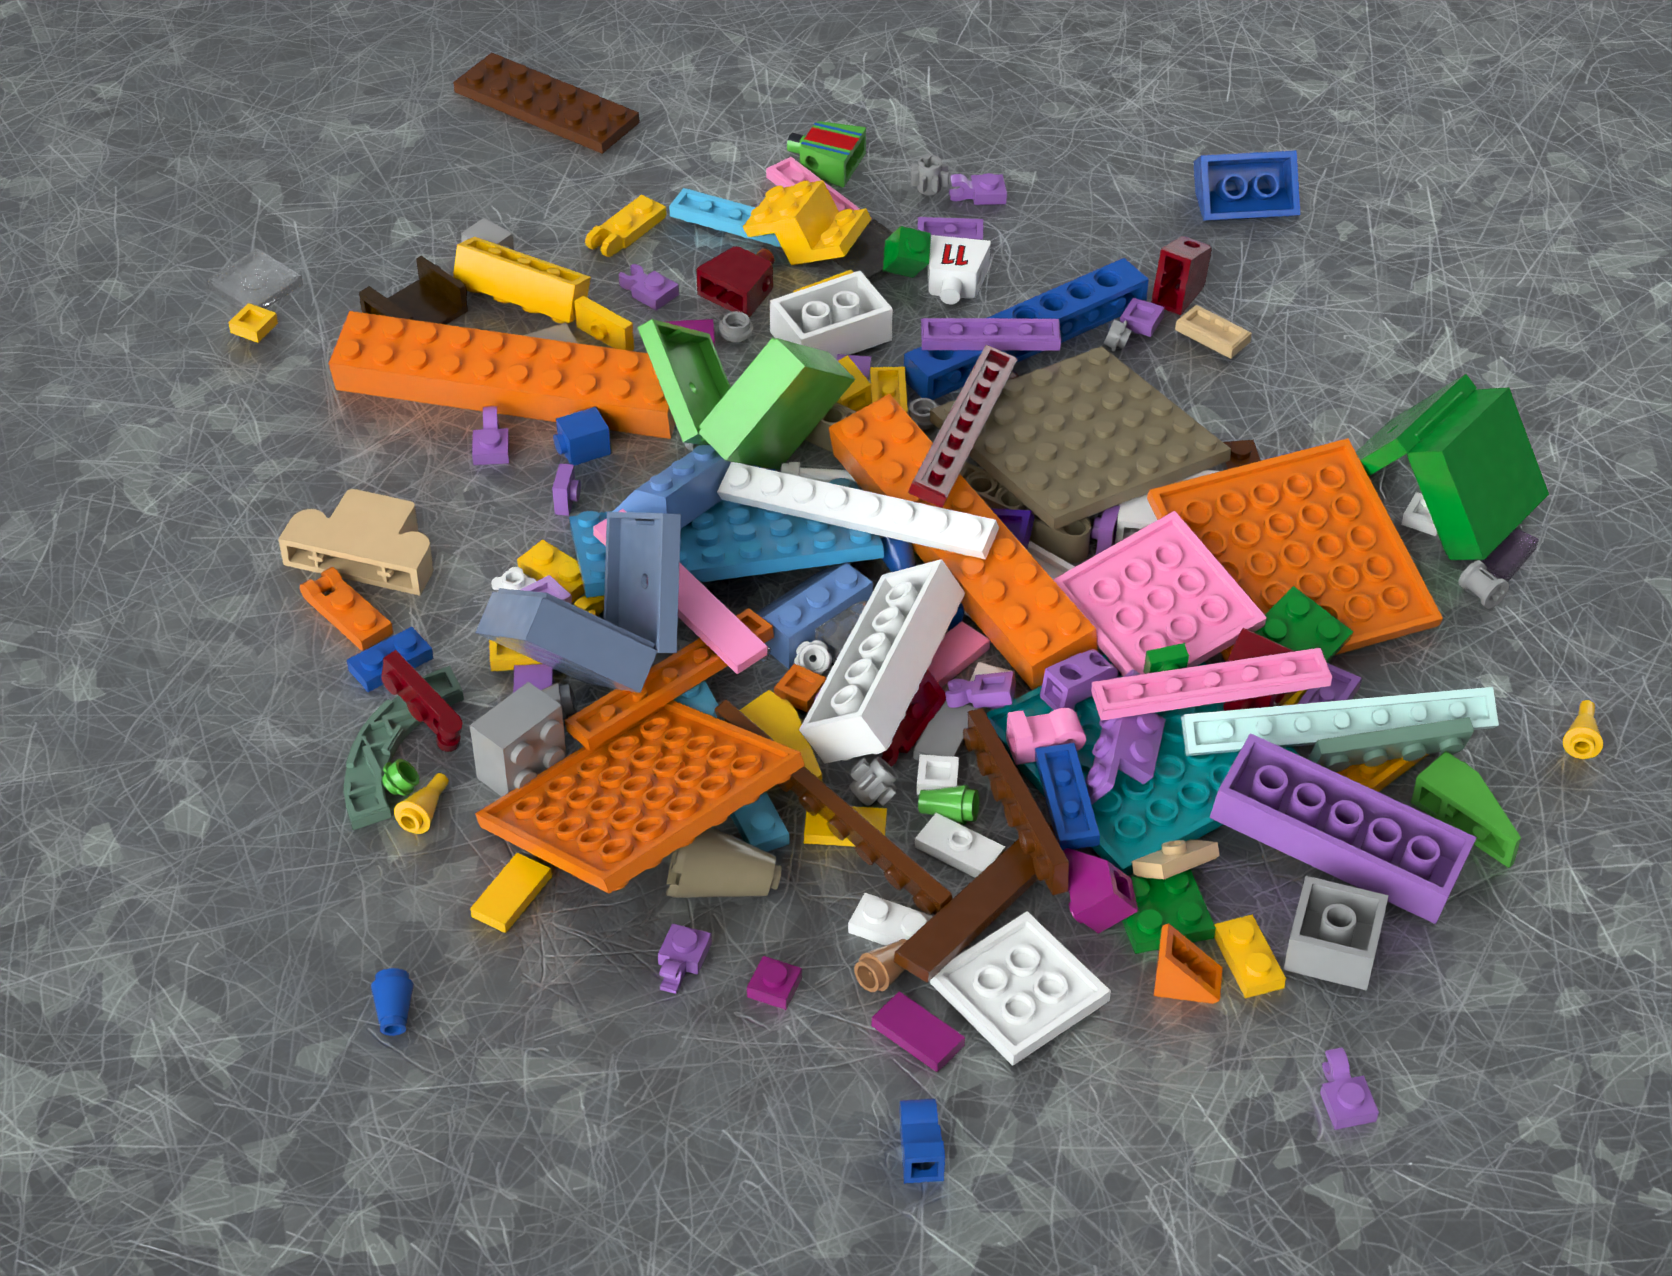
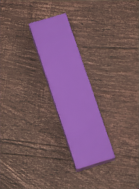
(994, 332)

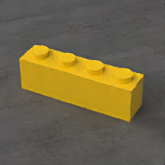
(519, 279)

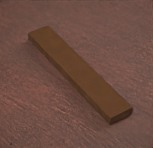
(968, 914)

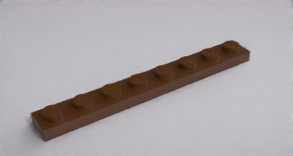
(846, 822)

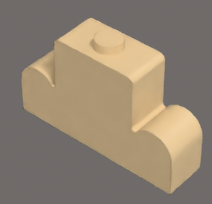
(365, 540)

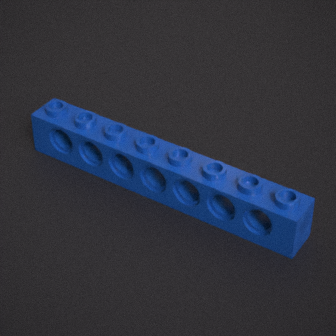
(1077, 305)

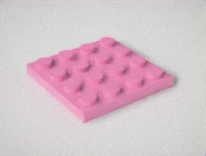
(1160, 593)

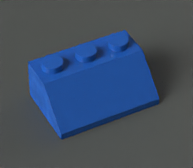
(1247, 185)

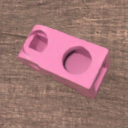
(1045, 730)

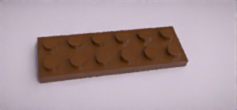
(547, 102)

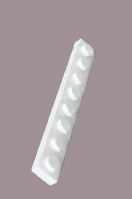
(859, 510)

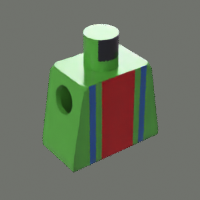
(830, 150)

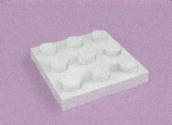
(1020, 988)

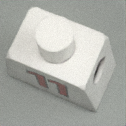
(957, 267)

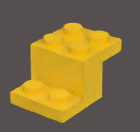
(807, 222)

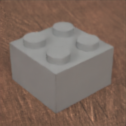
(518, 739)
(1335, 932)

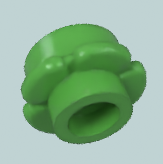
(400, 777)

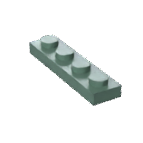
(1383, 745)

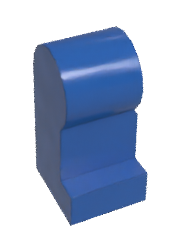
(921, 1140)

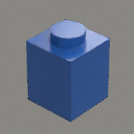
(582, 436)

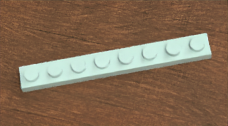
(1322, 720)

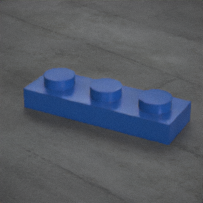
(1067, 796)

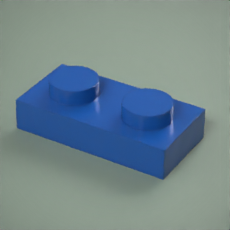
(369, 663)

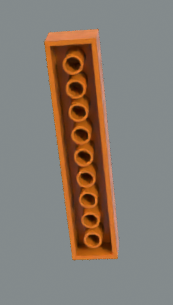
(498, 369)
(1007, 592)

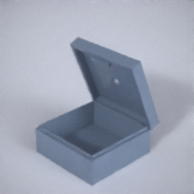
(636, 615)

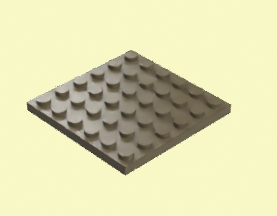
(1087, 438)

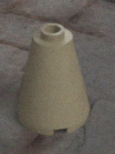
(721, 868)

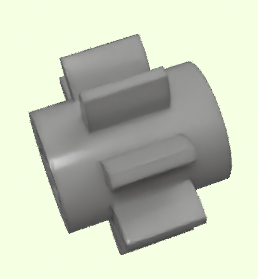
(929, 174)
(873, 781)

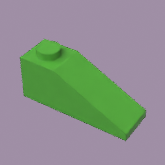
(1462, 799)

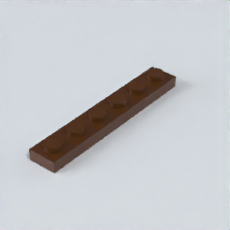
(1019, 806)

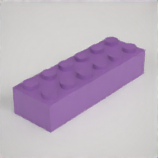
(1342, 827)

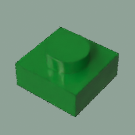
(1166, 658)

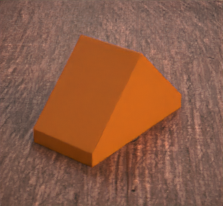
(1185, 970)

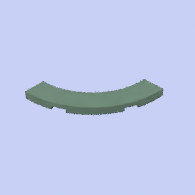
(376, 747)

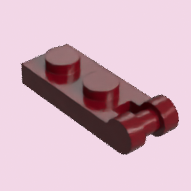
(422, 701)

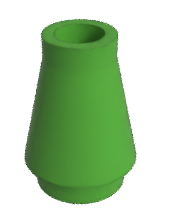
(954, 803)

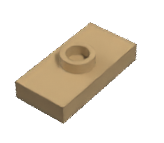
(1213, 331)
(1175, 858)

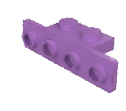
(1125, 745)

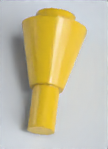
(1583, 736)
(417, 810)

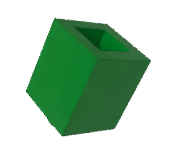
(907, 251)

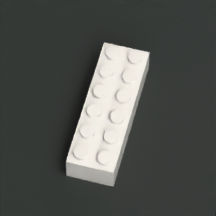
(882, 662)

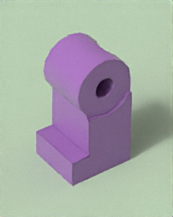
(1072, 679)

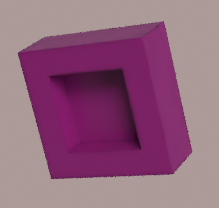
(774, 982)

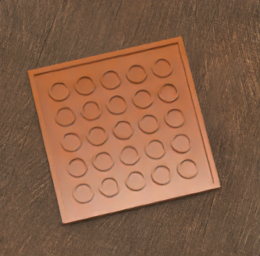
(1308, 526)
(639, 794)

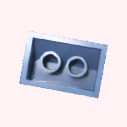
(683, 488)
(811, 605)

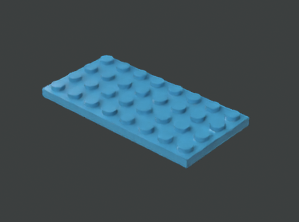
(738, 542)

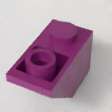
(1098, 891)

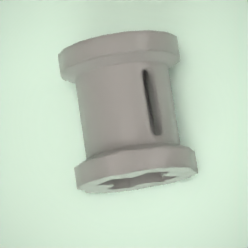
(1483, 584)

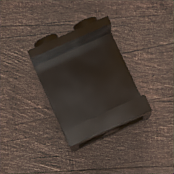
(431, 299)

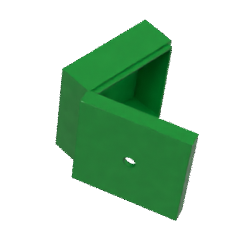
(1468, 464)

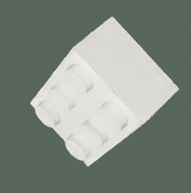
(834, 316)

